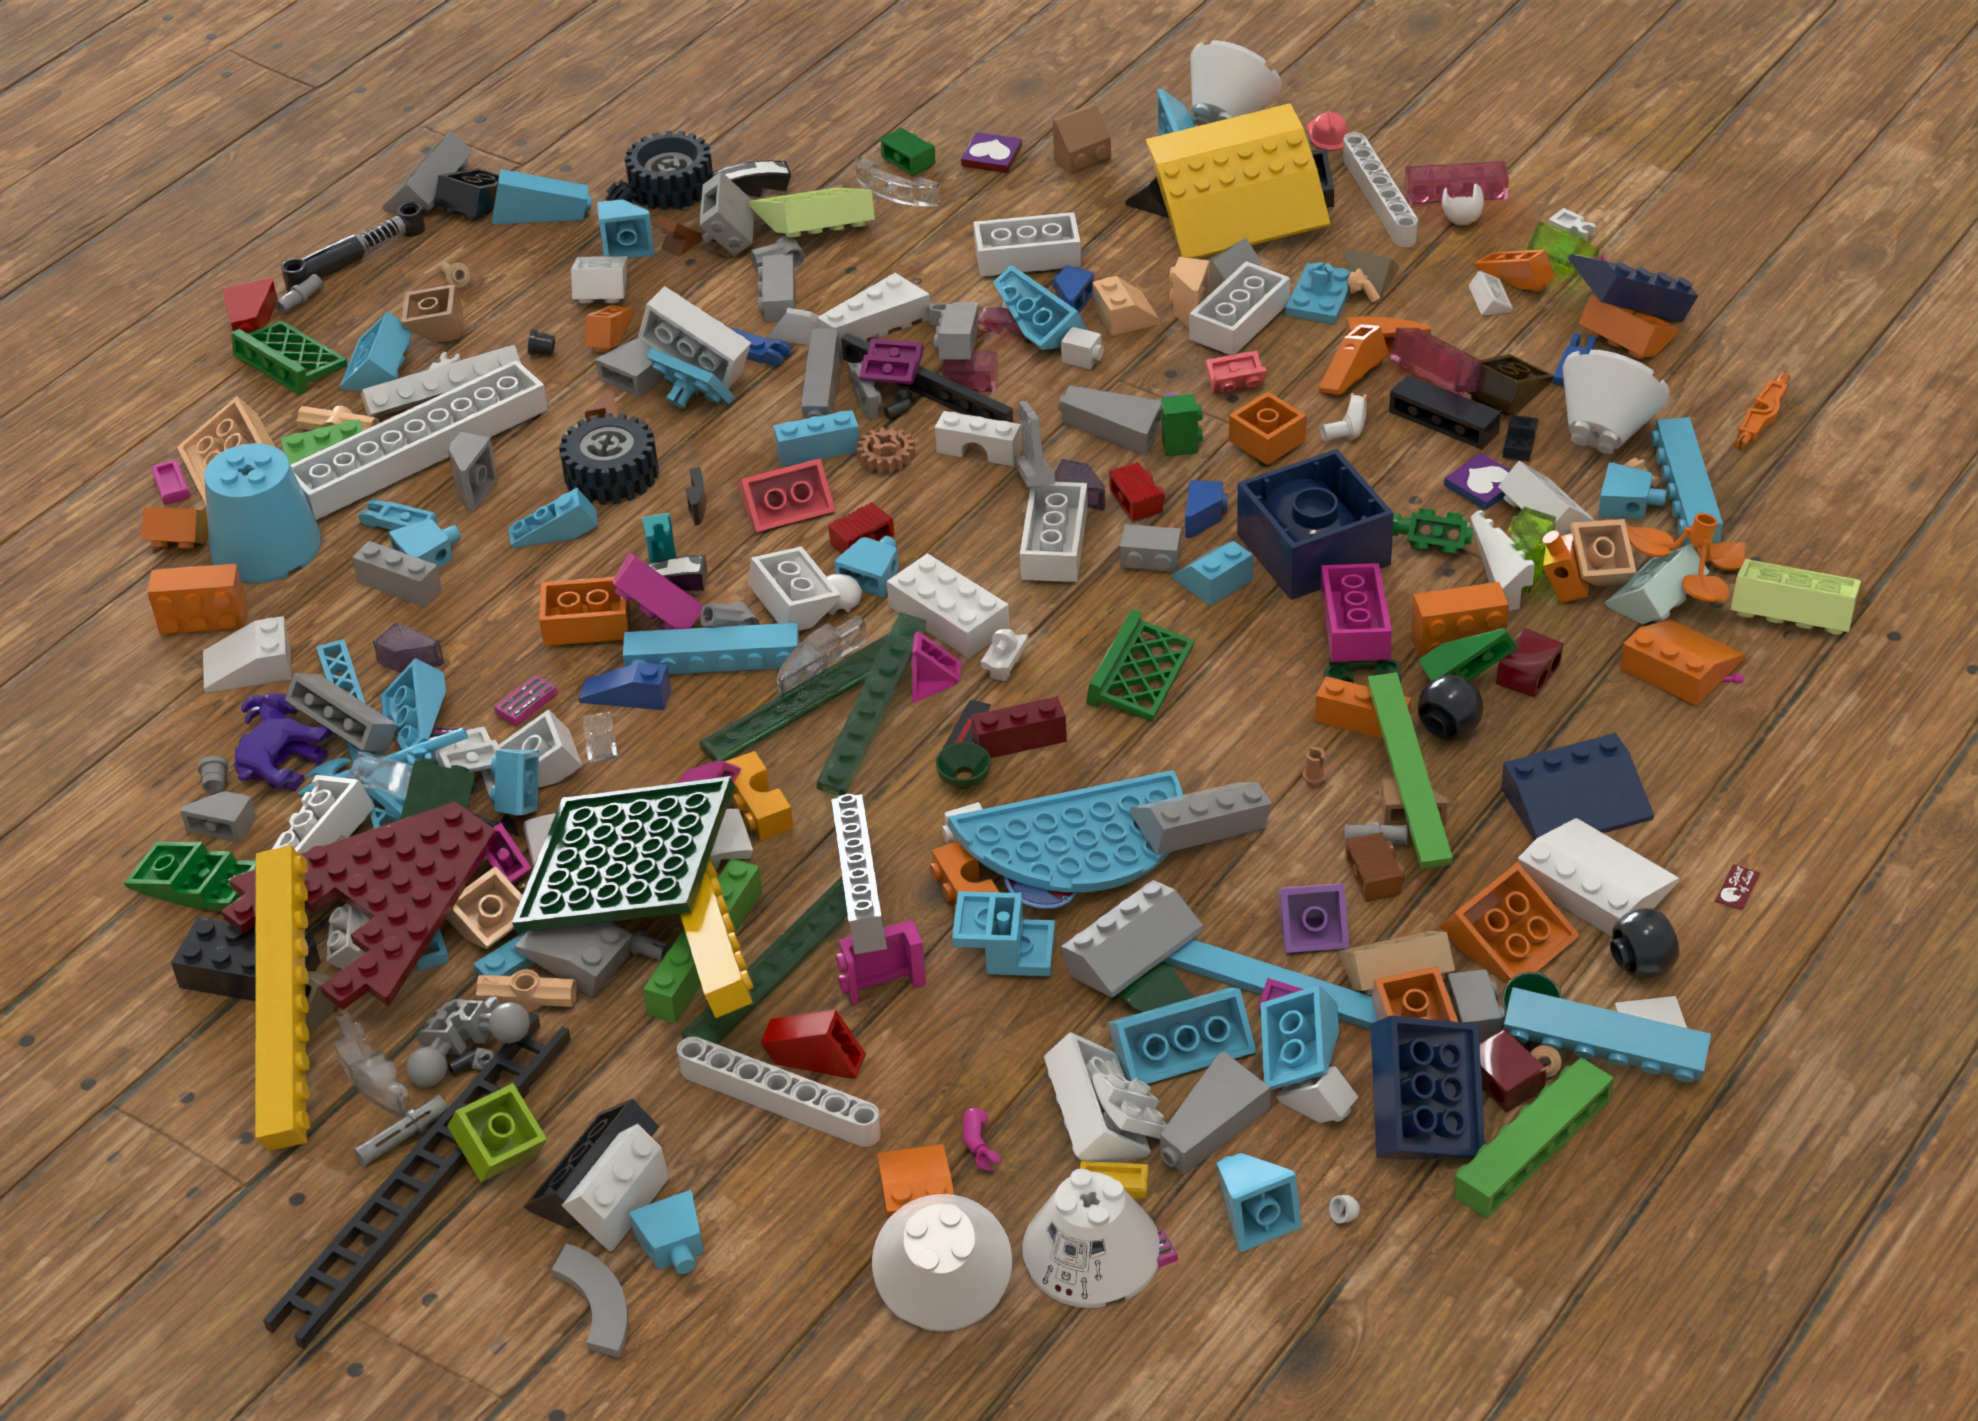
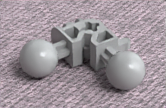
(454, 1025)

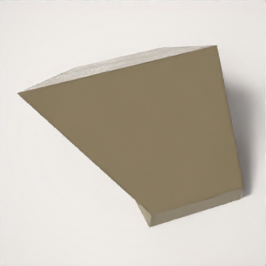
(1377, 268)

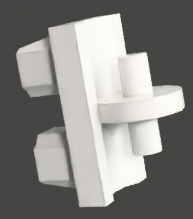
(1003, 653)

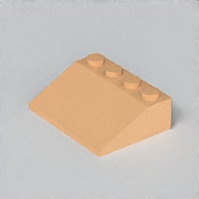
(230, 427)

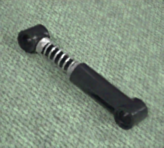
(351, 248)

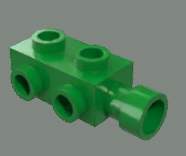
(1439, 532)

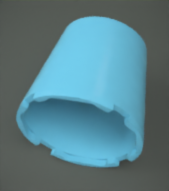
(258, 514)

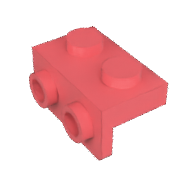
(1235, 371)

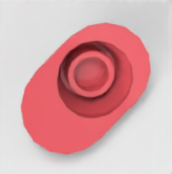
(1328, 131)

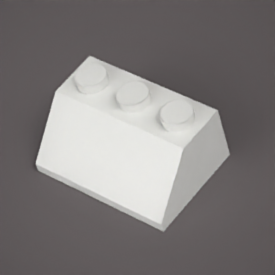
(1536, 491)
(792, 587)
(619, 1182)

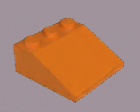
(1678, 660)
(1510, 926)

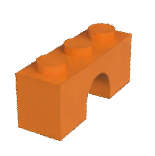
(956, 871)

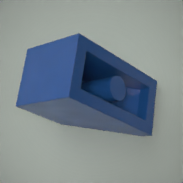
(1074, 286)
(1204, 506)

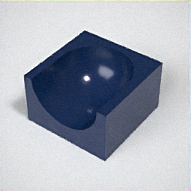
(1313, 518)

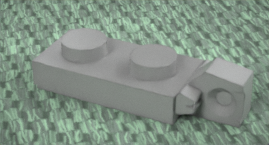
(865, 392)

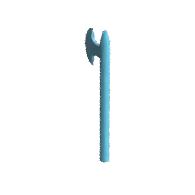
(330, 767)

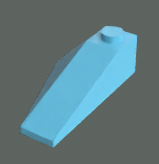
(1036, 310)

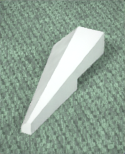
(1502, 560)

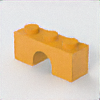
(763, 811)

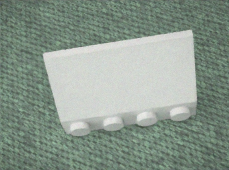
(1594, 874)

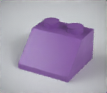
(1313, 917)

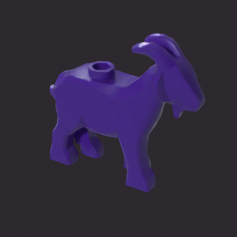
(273, 741)

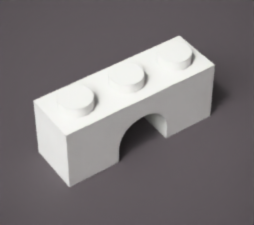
(997, 437)

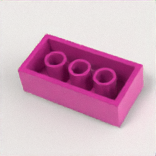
(1355, 612)

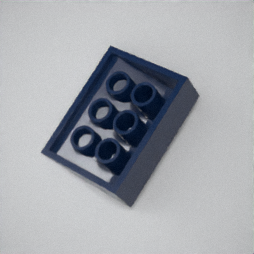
(1636, 288)
(1578, 781)
(1427, 1088)

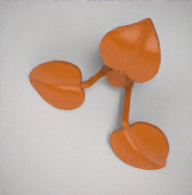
(1722, 555)

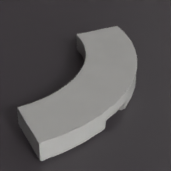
(604, 1295)

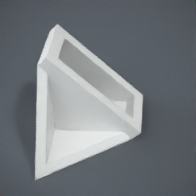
(795, 327)

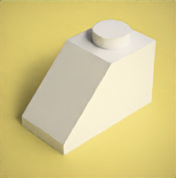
(1320, 1097)

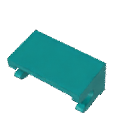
(659, 537)

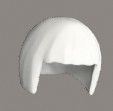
(1463, 210)

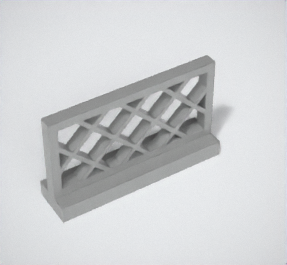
(1033, 465)

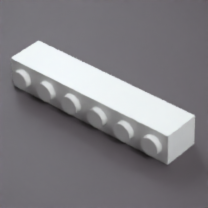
(428, 384)

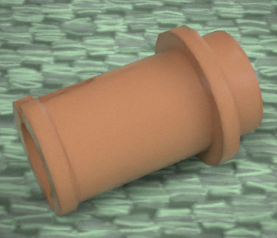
(1314, 773)

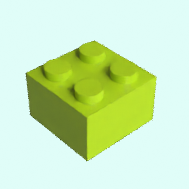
(497, 1132)

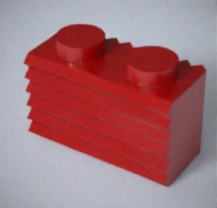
(1136, 491)
(864, 522)

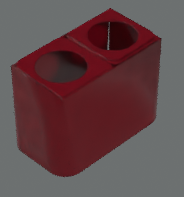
(1531, 664)
(1507, 1071)

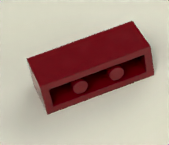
(1020, 727)

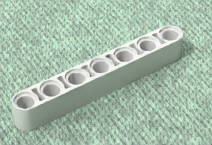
(1380, 190)
(779, 1091)

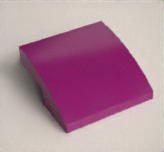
(891, 361)

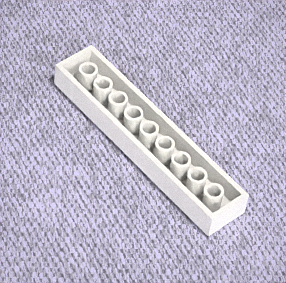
(417, 437)

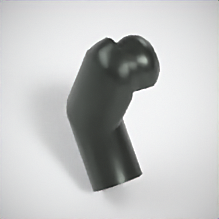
(902, 404)

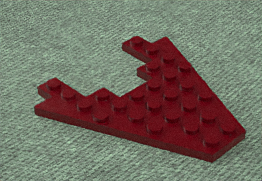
(399, 879)

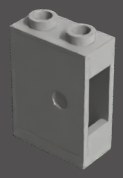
(726, 214)

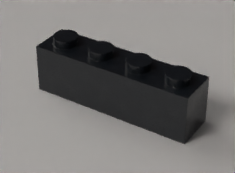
(1445, 412)

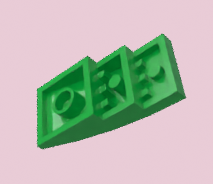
(188, 875)

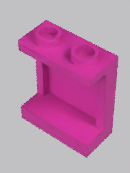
(900, 959)

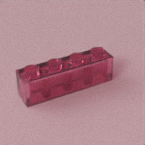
(1428, 182)
(1436, 360)

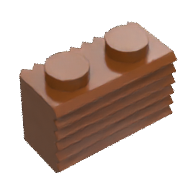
(1374, 866)

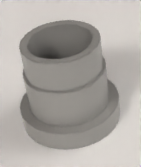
(213, 773)

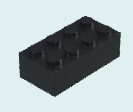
(223, 960)

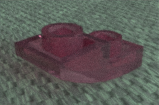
(996, 318)

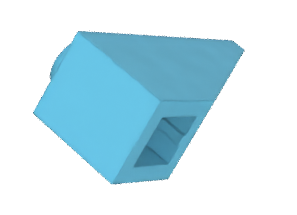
(558, 521)

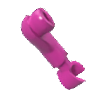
(972, 1122)

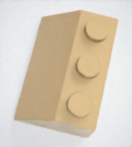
(1396, 957)

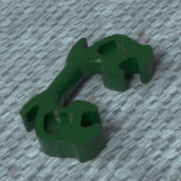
(1342, 671)

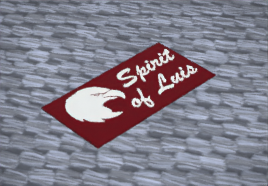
(1737, 886)

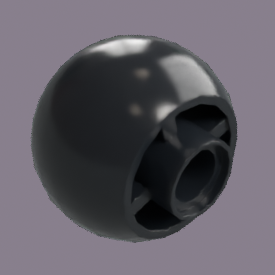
(1450, 707)
(1644, 943)

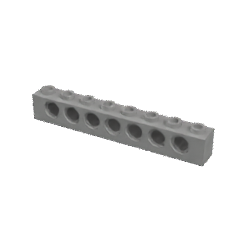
(858, 874)

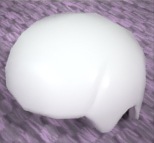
(849, 590)

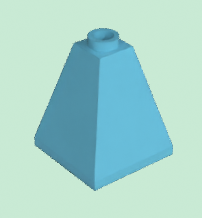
(1258, 1199)

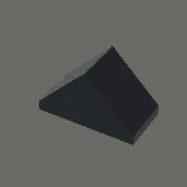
(1148, 198)

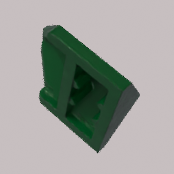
(1155, 989)

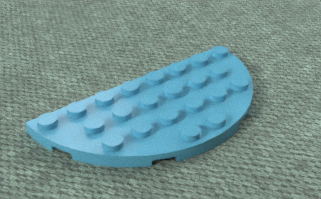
(1069, 838)

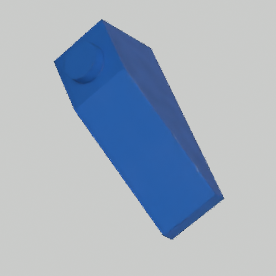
(631, 686)

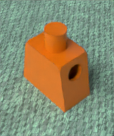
(1563, 568)

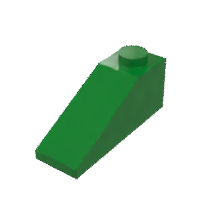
(1468, 655)

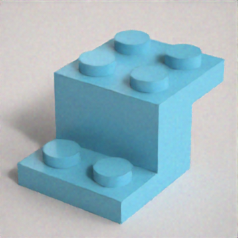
(1009, 941)

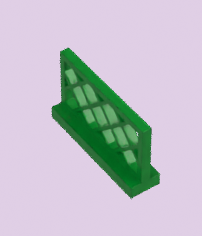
(279, 364)
(1120, 652)

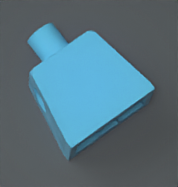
(1628, 493)
(426, 541)
(870, 564)
(669, 1232)

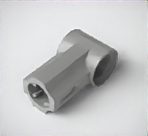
(783, 246)
(727, 615)

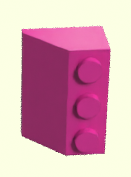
(656, 594)

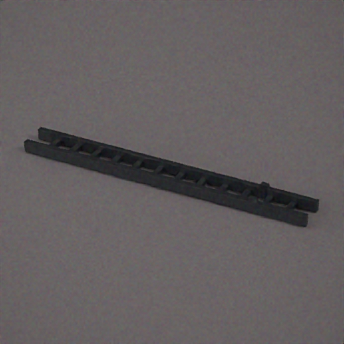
(401, 1176)

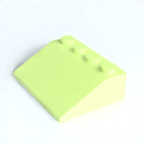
(816, 210)
(1795, 596)

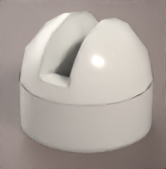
(1343, 1209)

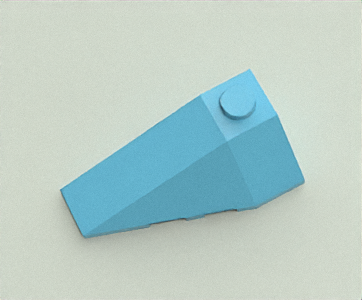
(414, 702)

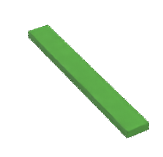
(1409, 771)

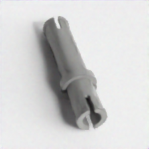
(368, 1151)

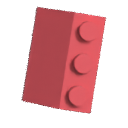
(786, 495)

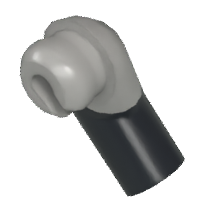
(474, 1058)

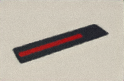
(963, 729)

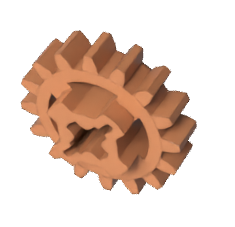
(886, 450)

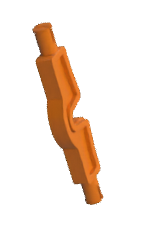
(1766, 411)

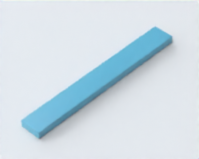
(1252, 976)

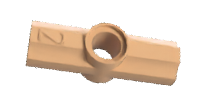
(314, 418)
(527, 990)

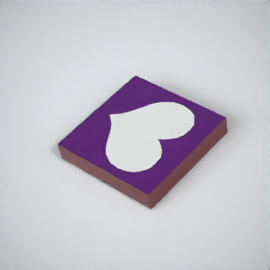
(991, 152)

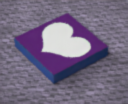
(1479, 480)

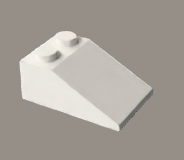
(599, 278)
(249, 657)
(555, 745)

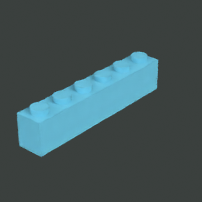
(1684, 473)
(713, 648)
(1607, 1035)

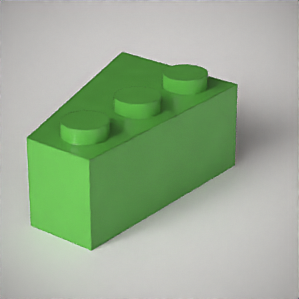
(308, 443)

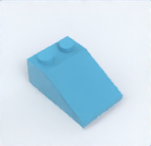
(1298, 1036)

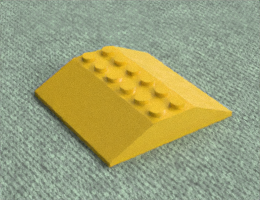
(1239, 181)

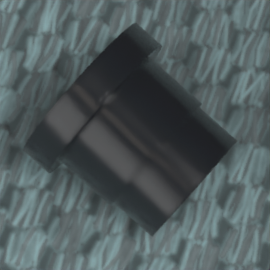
(540, 343)

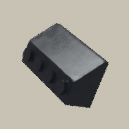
(581, 1157)

